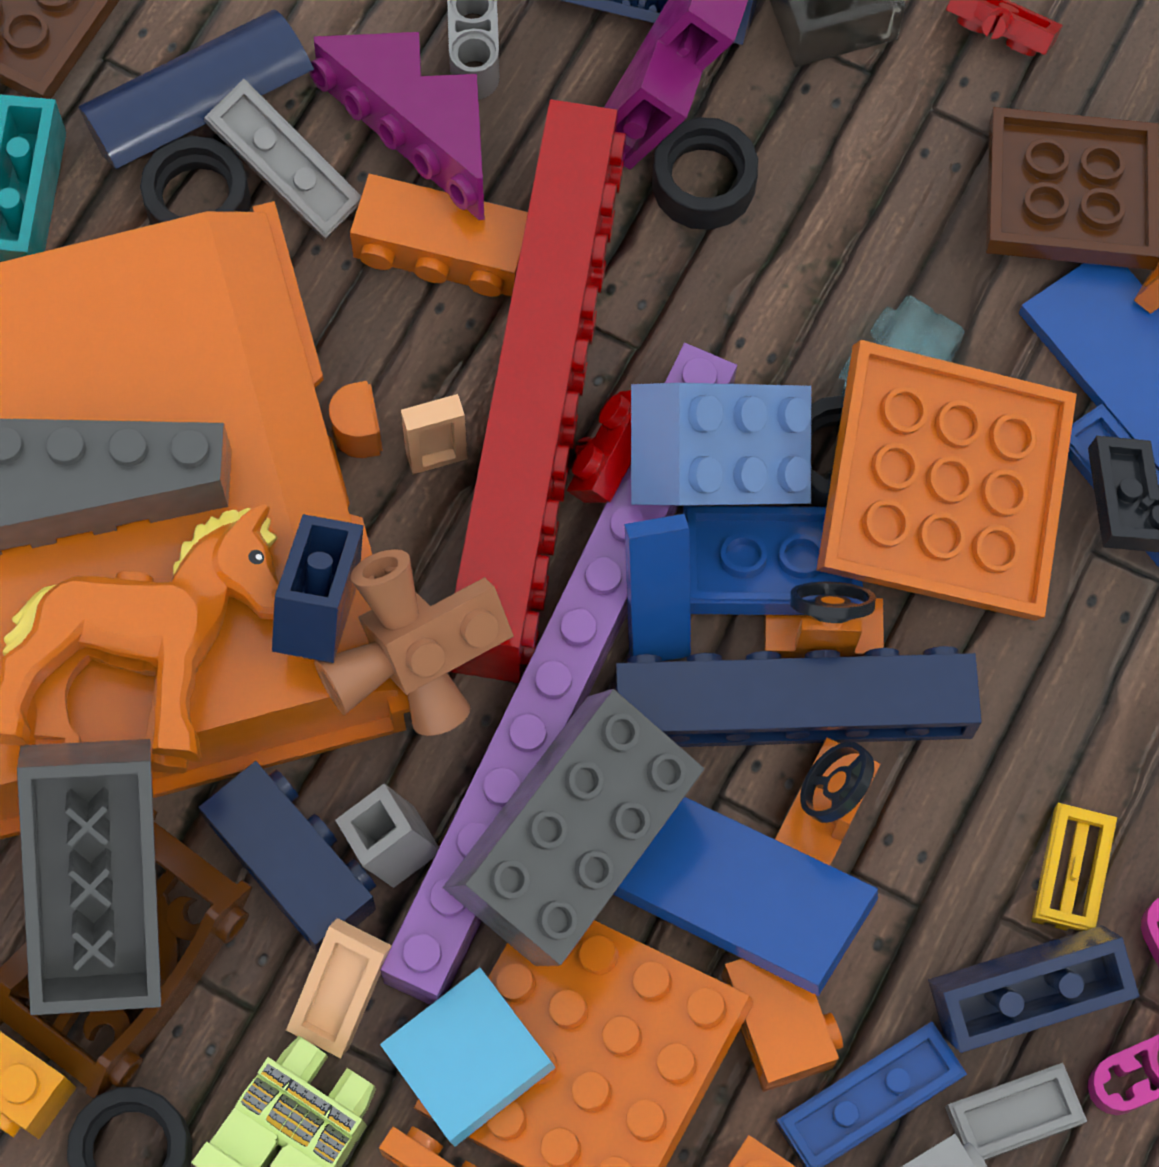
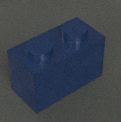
(316, 588)

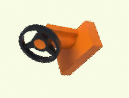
(828, 621)
(828, 800)

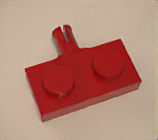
(1024, 29)
(605, 457)

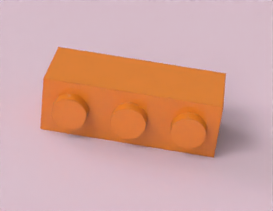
(435, 239)

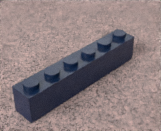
(807, 697)

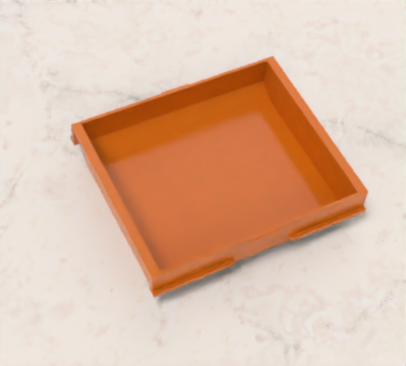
(185, 329)

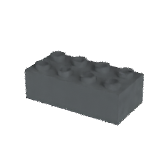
(574, 828)
(89, 876)

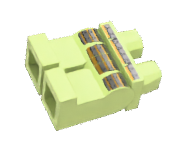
(290, 1114)

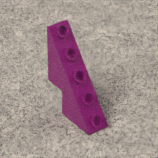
(667, 70)
(420, 116)

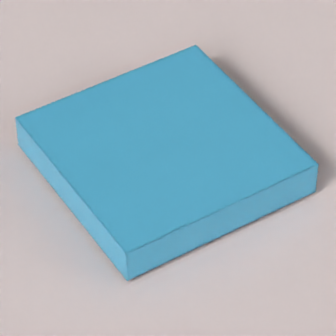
(467, 1056)

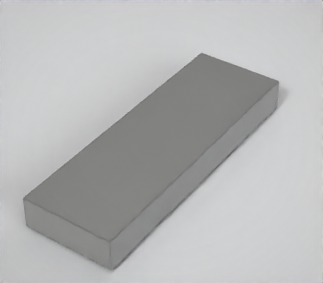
(283, 159)

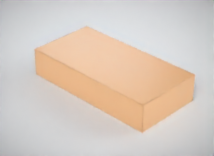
(434, 434)
(338, 988)

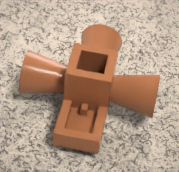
(414, 642)

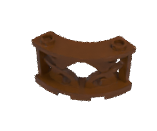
(178, 974)

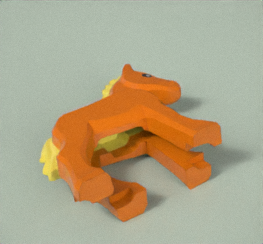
(140, 629)

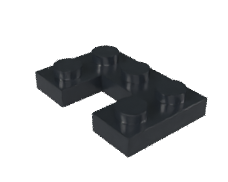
(1125, 492)

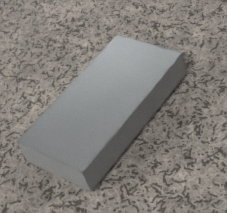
(1017, 1112)

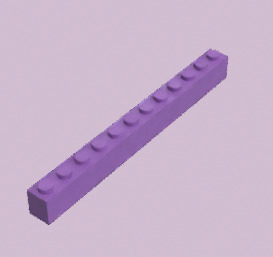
(548, 695)

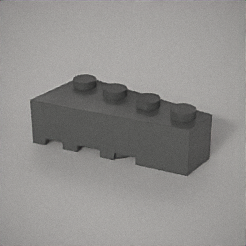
(105, 474)

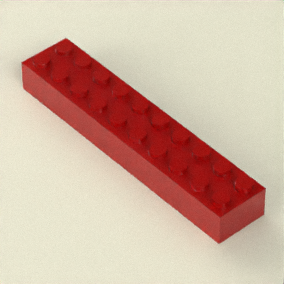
(542, 375)

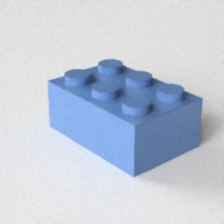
(720, 444)

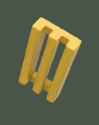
(1063, 917)

